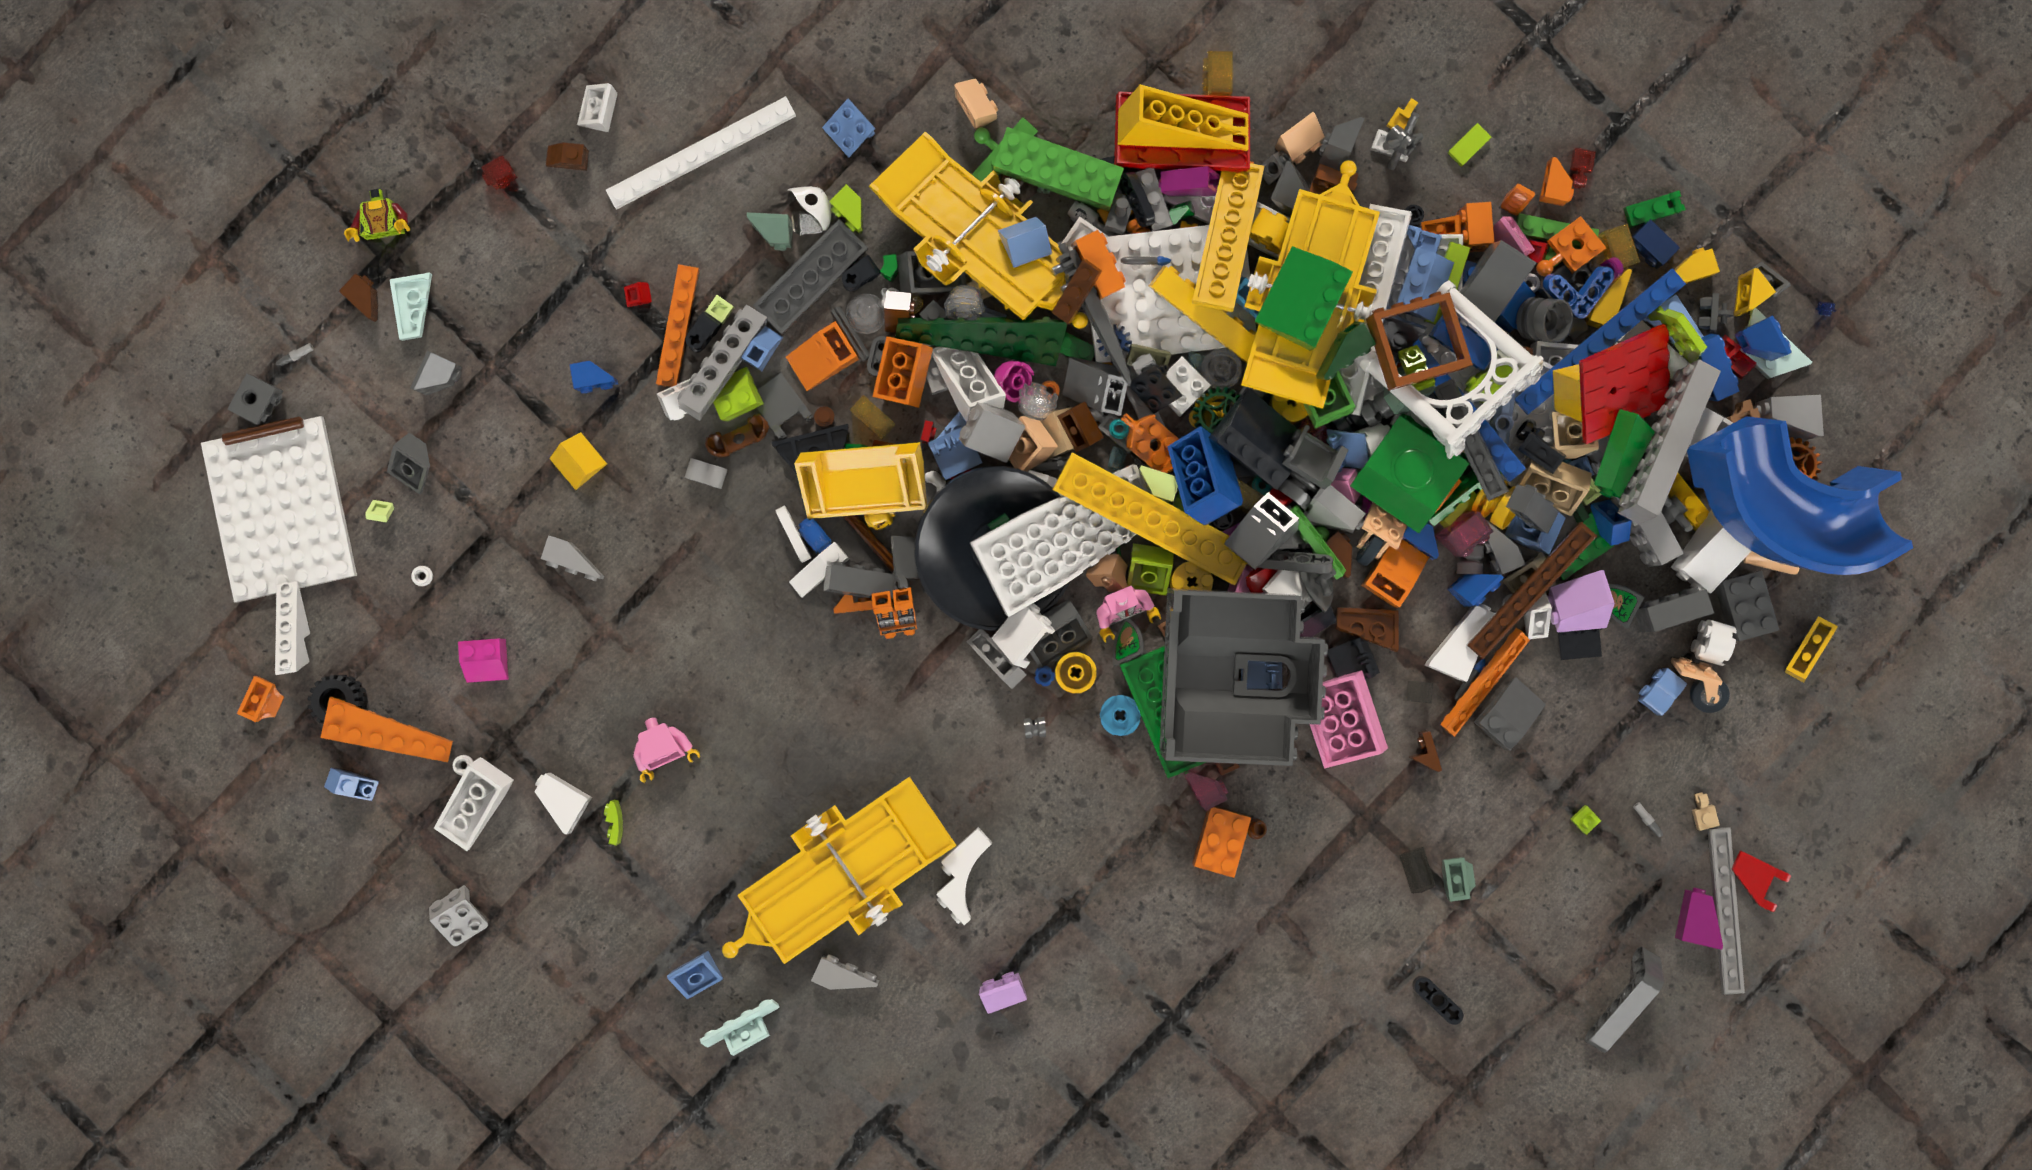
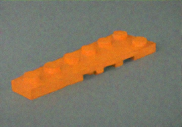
(366, 728)

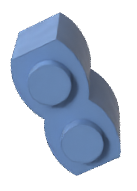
(1662, 691)

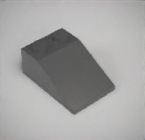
(918, 280)
(1510, 714)

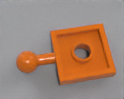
(1571, 257)

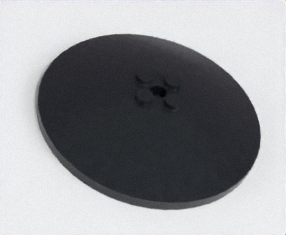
(956, 518)

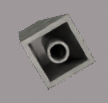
(1496, 278)

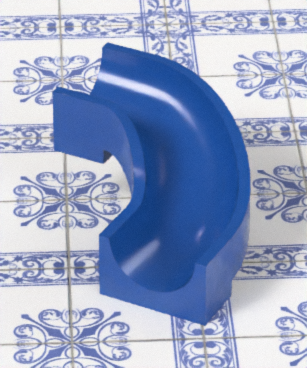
(1786, 514)

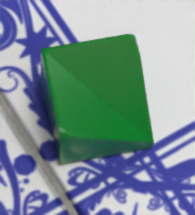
(1181, 211)

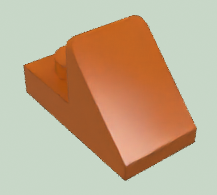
(1446, 225)
(848, 604)

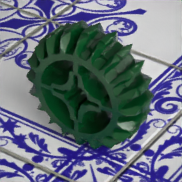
(1204, 405)

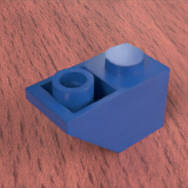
(589, 376)

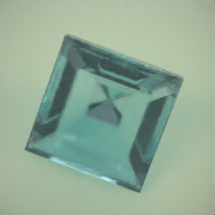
(1195, 360)

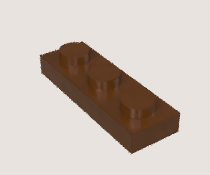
(1076, 291)

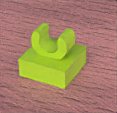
(1585, 819)

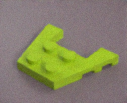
(1685, 337)

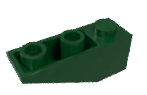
(1348, 345)

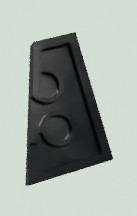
(1401, 334)

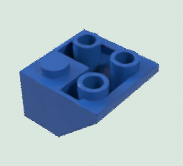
(1764, 340)
(1472, 588)

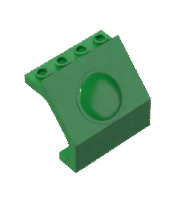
(1409, 473)

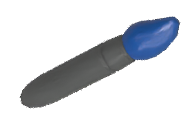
(1136, 260)
(1465, 685)

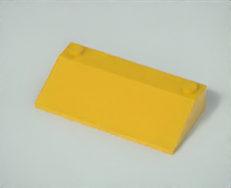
(862, 480)

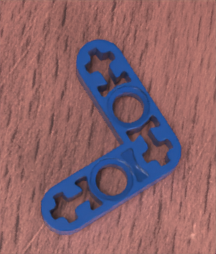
(1579, 298)

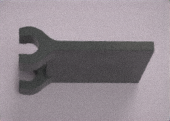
(780, 404)
(903, 561)

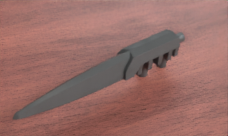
(1095, 310)

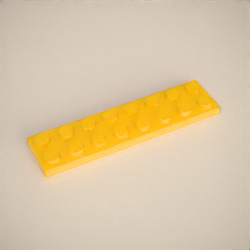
(1228, 238)

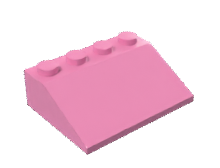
(1349, 722)

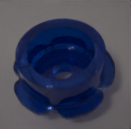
(1826, 308)

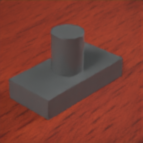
(1118, 215)

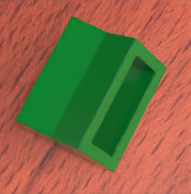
(890, 268)

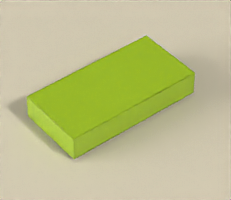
(1469, 144)

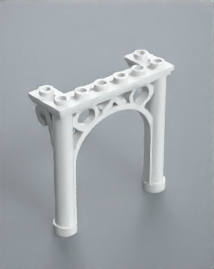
(1525, 372)

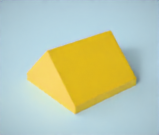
(1751, 291)
(577, 460)

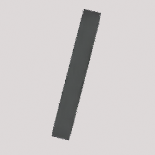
(1299, 562)

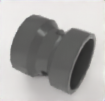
(1035, 727)

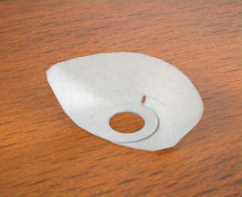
(820, 210)

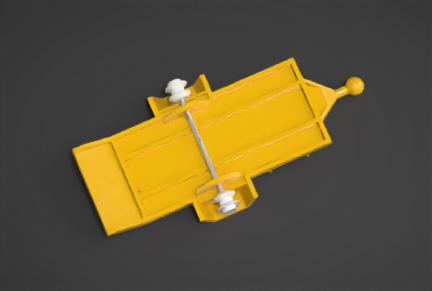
(961, 217)
(1339, 231)
(842, 872)

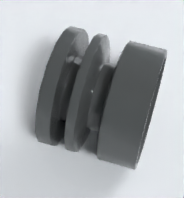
(1544, 319)
(1297, 488)

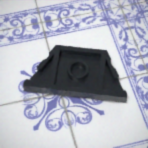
(821, 440)

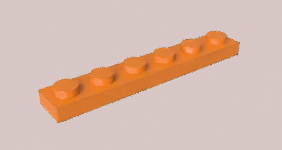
(677, 326)
(1485, 682)

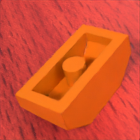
(261, 700)

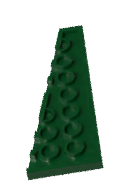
(996, 336)

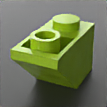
(850, 207)

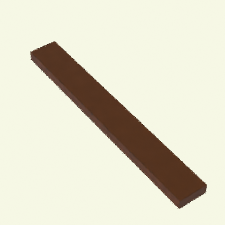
(1531, 590)

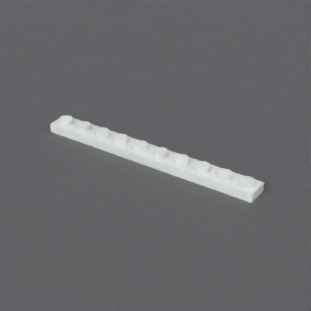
(700, 153)

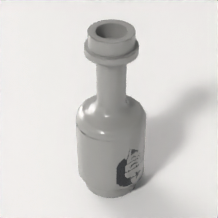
(1083, 211)

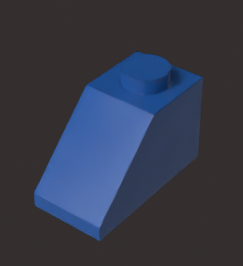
(1610, 524)
(1423, 541)

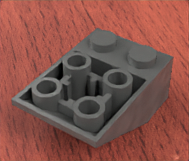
(1095, 384)
(1262, 531)

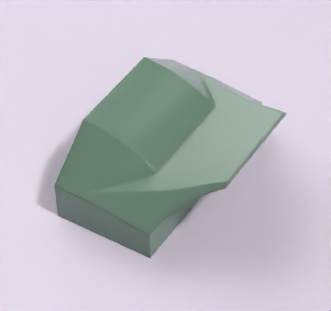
(1458, 878)

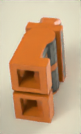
(897, 618)

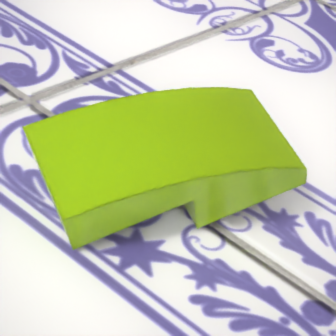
(1412, 362)
(614, 815)

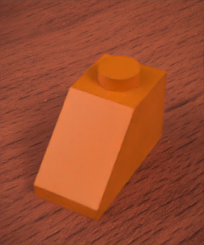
(1556, 184)

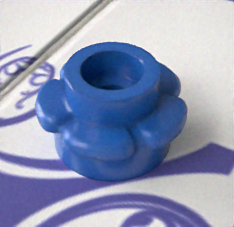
(1039, 676)

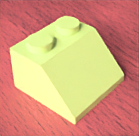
(1159, 483)

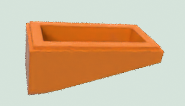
(1517, 199)

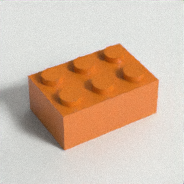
(1093, 248)
(902, 372)
(1221, 841)

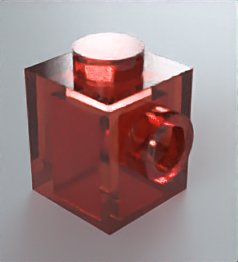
(498, 173)

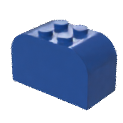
(1204, 477)

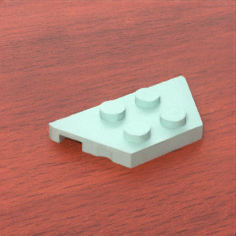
(1781, 365)

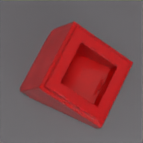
(637, 294)

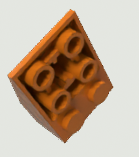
(822, 356)
(1395, 573)

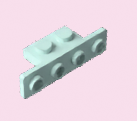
(744, 1030)

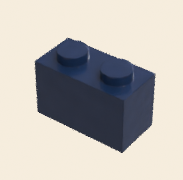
(1654, 244)

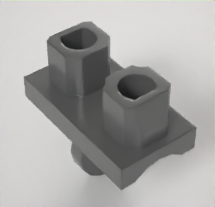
(1712, 303)

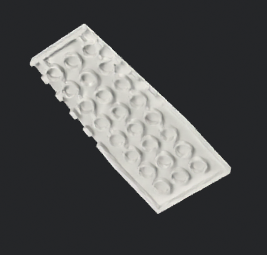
(1048, 547)

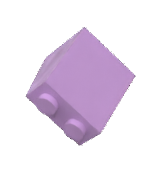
(1581, 603)

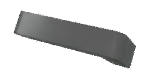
(1631, 1001)

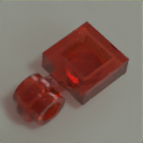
(1583, 163)

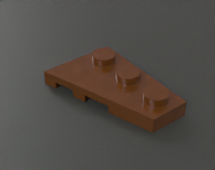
(1370, 625)

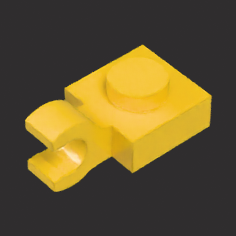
(1402, 116)

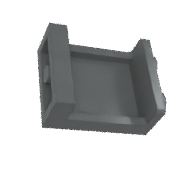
(1313, 458)

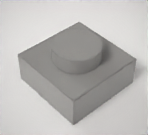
(1144, 363)

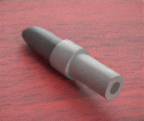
(294, 355)
(1648, 819)

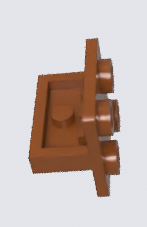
(1327, 178)

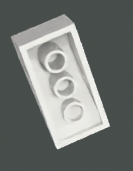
(968, 379)
(473, 803)

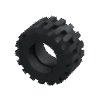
(324, 689)

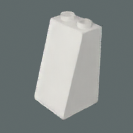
(1709, 556)

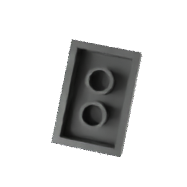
(1747, 605)
(1673, 609)

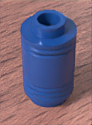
(814, 535)

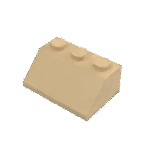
(1563, 488)

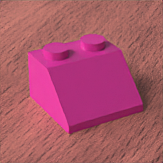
(483, 660)

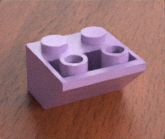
(1002, 992)

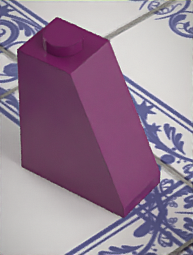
(1189, 182)
(1699, 920)

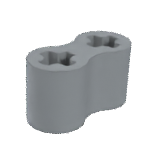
(705, 473)

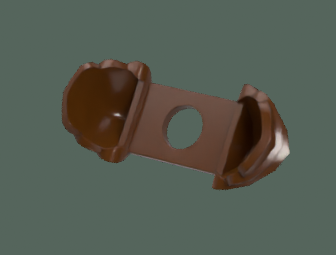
(724, 445)

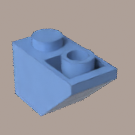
(762, 348)
(350, 784)

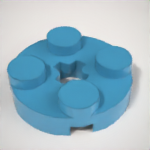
(1131, 715)

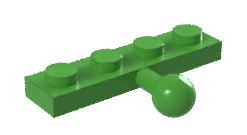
(982, 136)
(1543, 230)
(1317, 539)

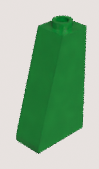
(1623, 453)

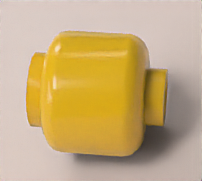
(879, 520)

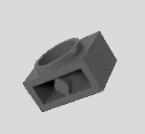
(267, 398)

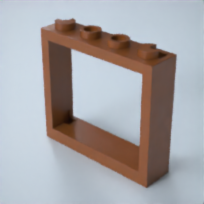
(1384, 351)

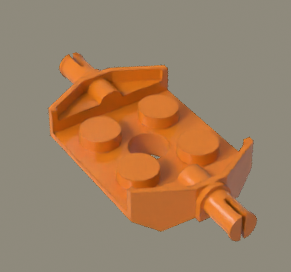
(1139, 439)

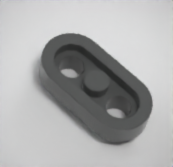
(875, 355)

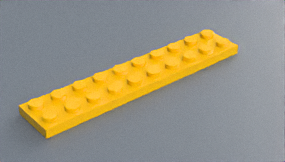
(1148, 517)

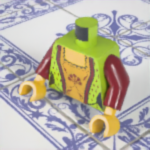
(378, 219)

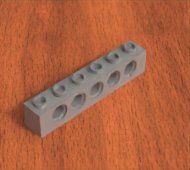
(698, 405)

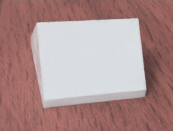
(597, 107)

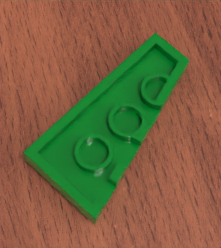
(1460, 495)

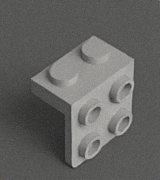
(456, 916)

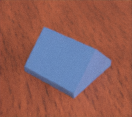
(1025, 241)
(695, 975)

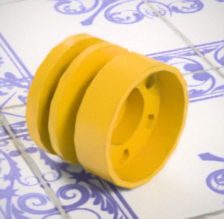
(1501, 514)

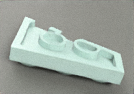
(410, 304)

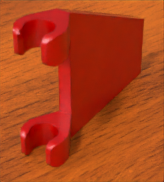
(1757, 877)

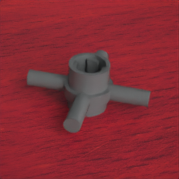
(1402, 140)
(1674, 510)

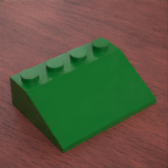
(1303, 297)

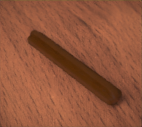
(262, 430)
(871, 540)

